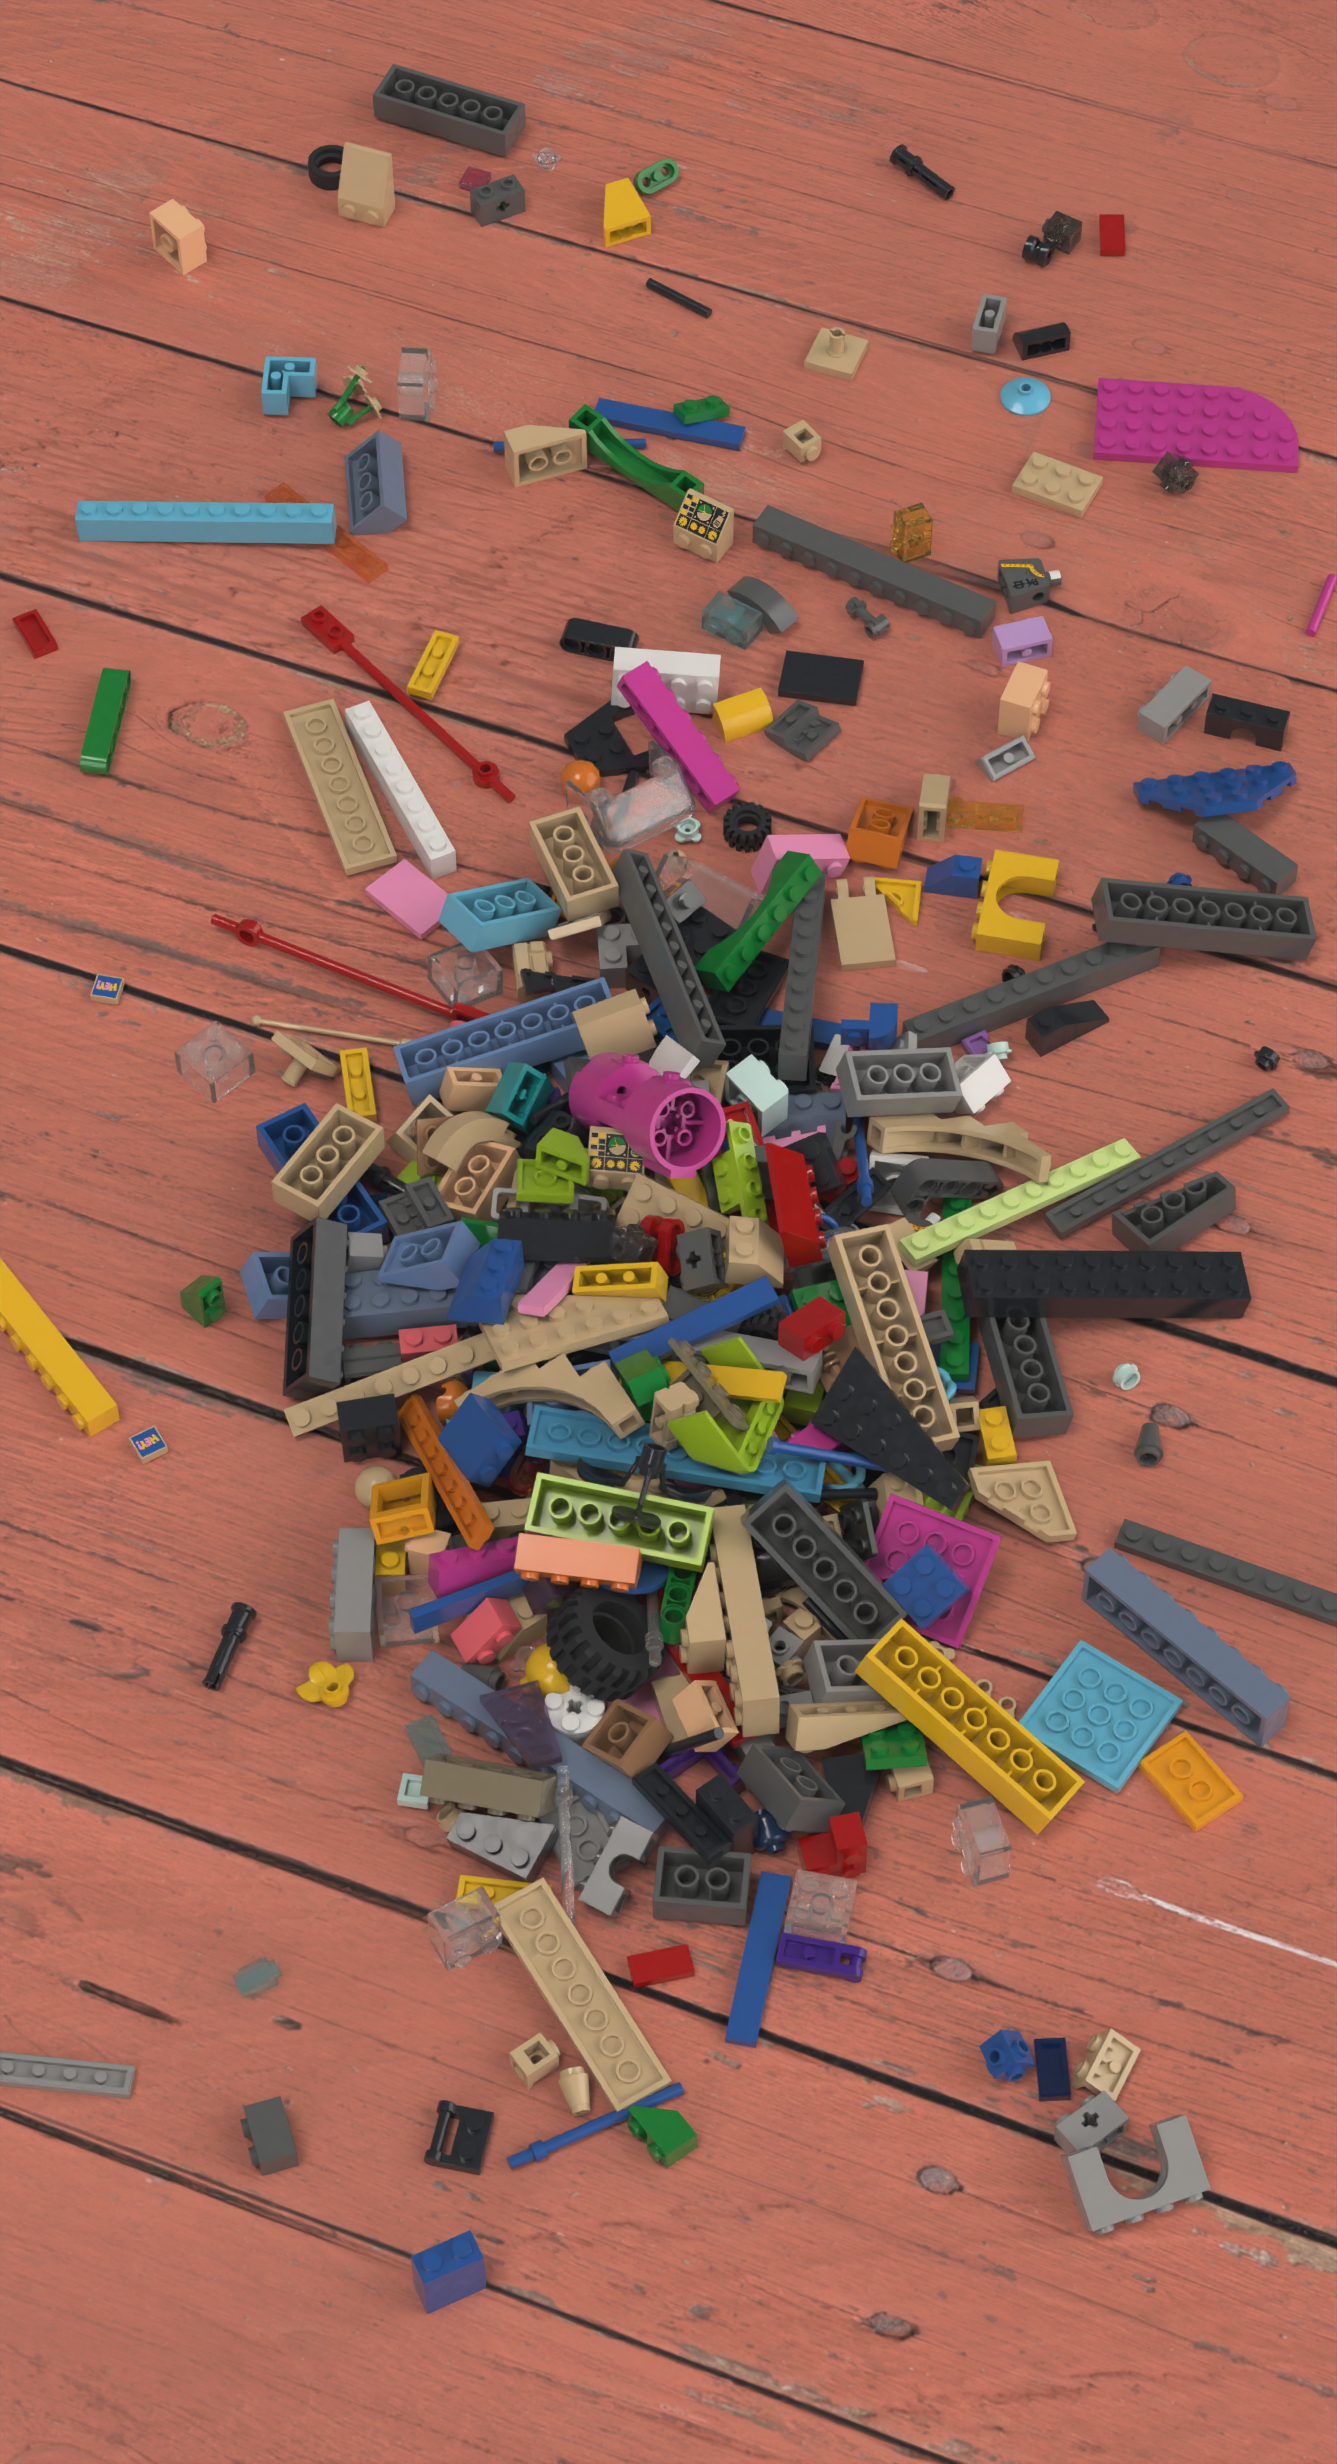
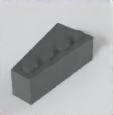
(1175, 1215)

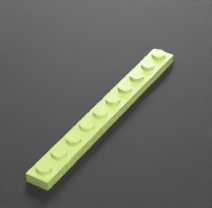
(1018, 1202)

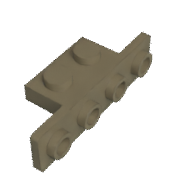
(711, 1395)

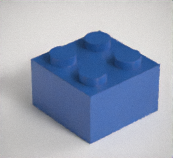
(926, 1586)

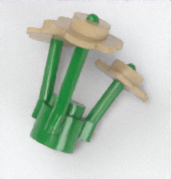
(342, 411)

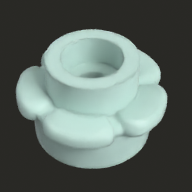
(1000, 1049)
(1126, 1376)

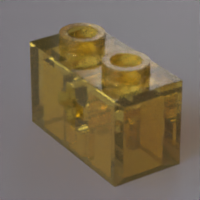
(911, 533)

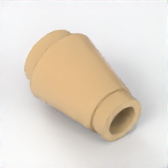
(575, 2088)

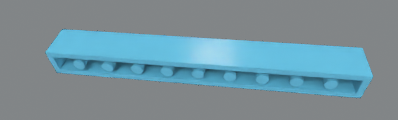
(206, 522)

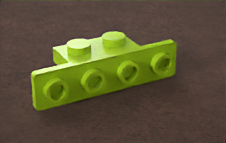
(739, 1175)

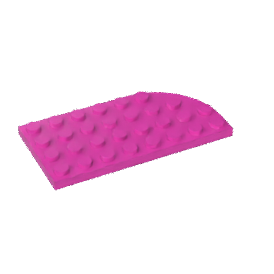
(1192, 420)

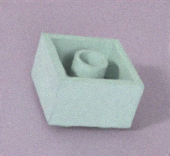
(766, 1095)

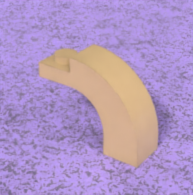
(462, 1132)

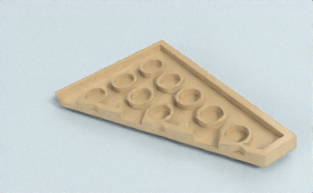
(569, 1327)

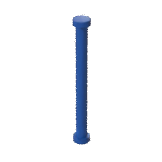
(775, 1446)

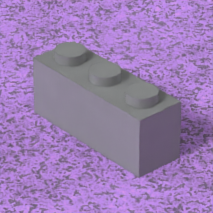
(1173, 704)

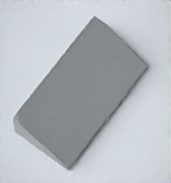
(1006, 758)

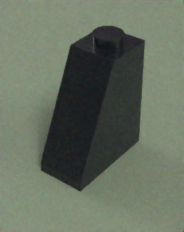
(852, 1782)

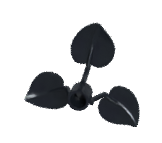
(650, 1464)

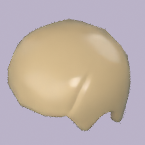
(369, 1477)

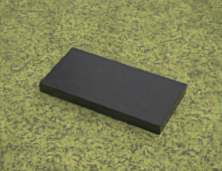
(751, 993)

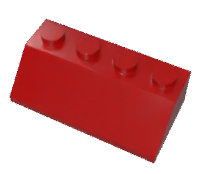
(795, 1205)

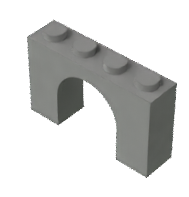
(1179, 2178)

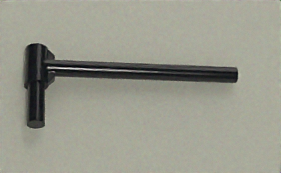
(737, 1497)

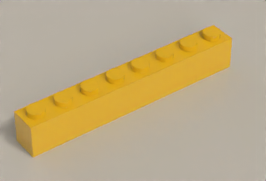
(53, 1358)

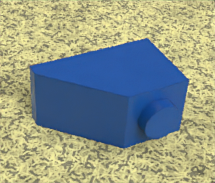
(955, 877)

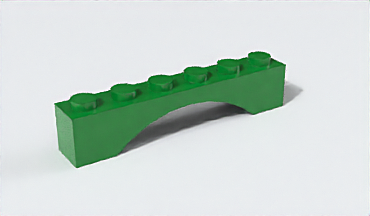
(607, 444)
(730, 958)

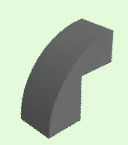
(759, 595)

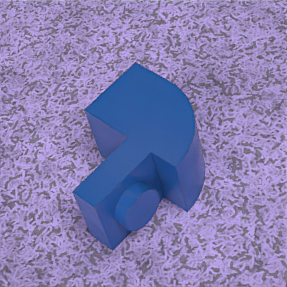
(877, 1032)

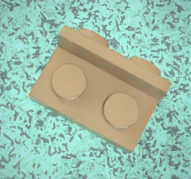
(1106, 2063)

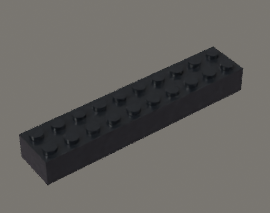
(1103, 1284)

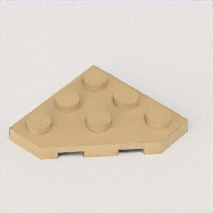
(1026, 1496)

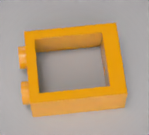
(392, 1512)

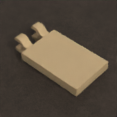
(862, 928)

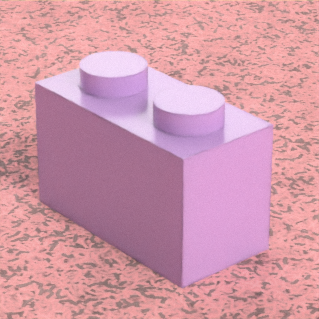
(1022, 641)

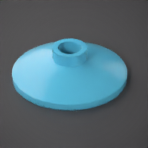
(1025, 396)

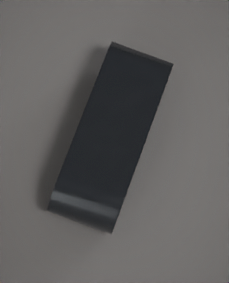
(596, 638)

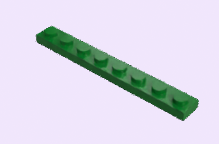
(954, 1352)

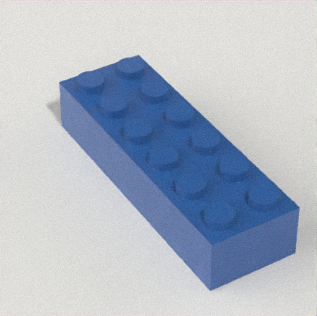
(280, 1140)

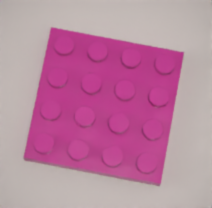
(967, 1548)

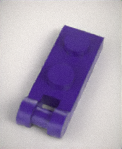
(821, 1956)

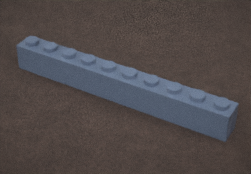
(590, 1778)

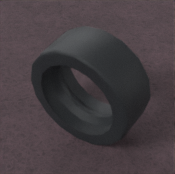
(321, 156)

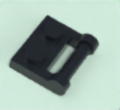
(469, 2141)

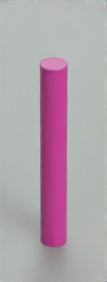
(1321, 605)

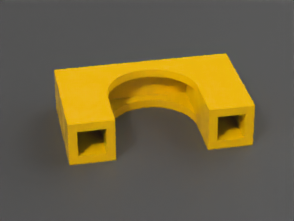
(1009, 875)

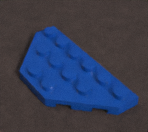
(1218, 792)

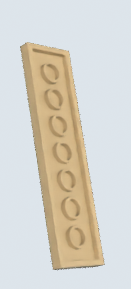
(340, 787)
(580, 1996)

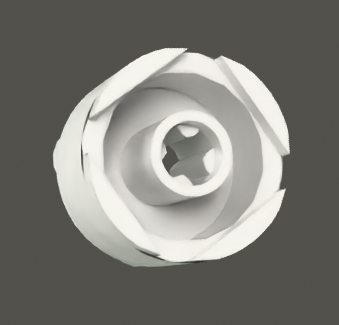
(574, 1713)

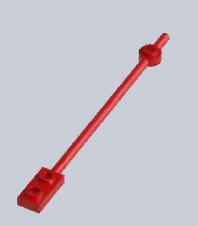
(338, 637)
(251, 934)

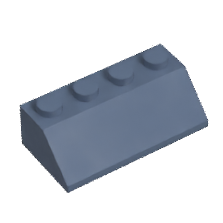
(375, 486)
(812, 1110)

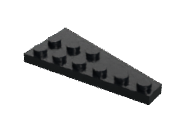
(879, 1426)

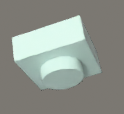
(409, 1792)

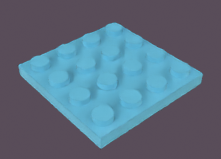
(1100, 1716)

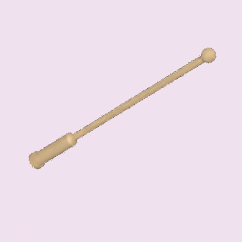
(256, 1021)

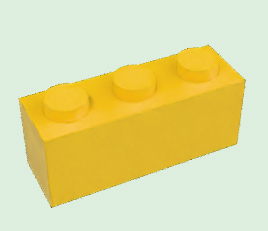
(621, 1280)

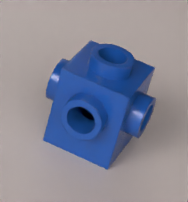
(1007, 2055)

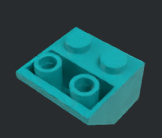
(519, 1095)

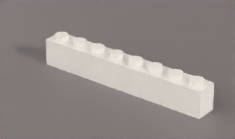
(401, 790)

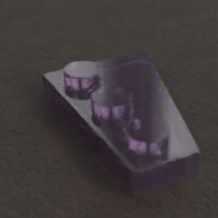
(526, 1722)

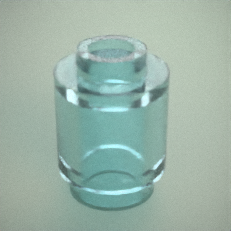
(257, 1977)

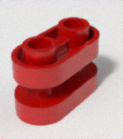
(665, 1231)

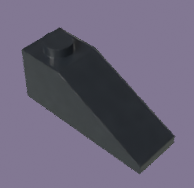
(1063, 1024)

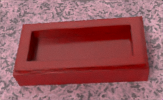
(1112, 235)
(35, 633)
(660, 1966)

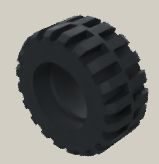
(586, 1658)

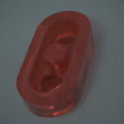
(525, 1472)

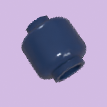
(769, 1833)

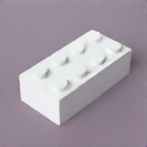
(689, 675)

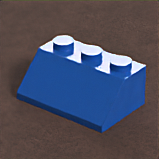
(488, 1283)

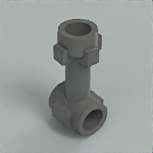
(873, 625)

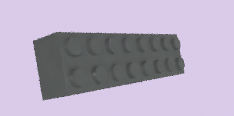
(1203, 919)

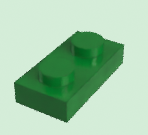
(701, 410)

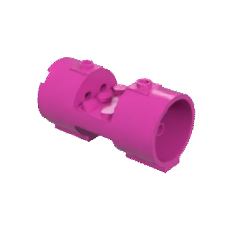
(661, 1116)

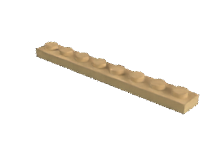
(396, 1380)

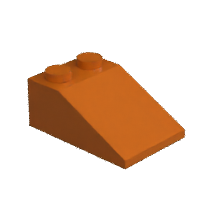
(879, 832)

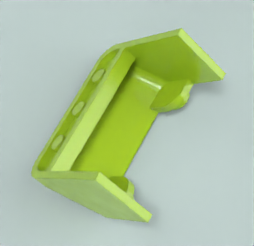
(720, 1442)

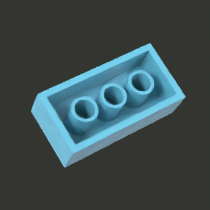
(499, 914)

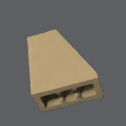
(933, 808)

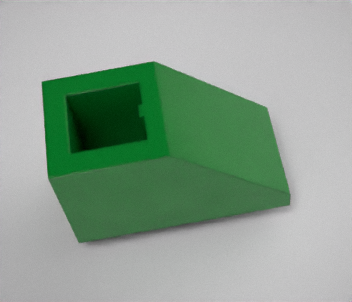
(204, 1299)
(663, 2131)

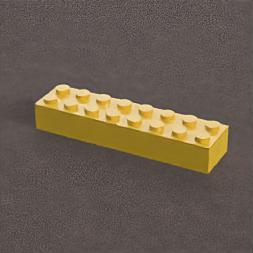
(969, 1726)

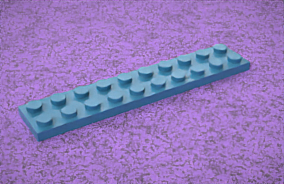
(576, 1435)

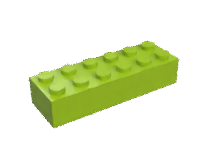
(584, 1513)

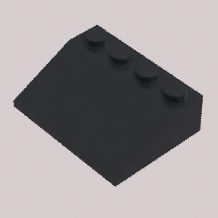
(763, 1044)

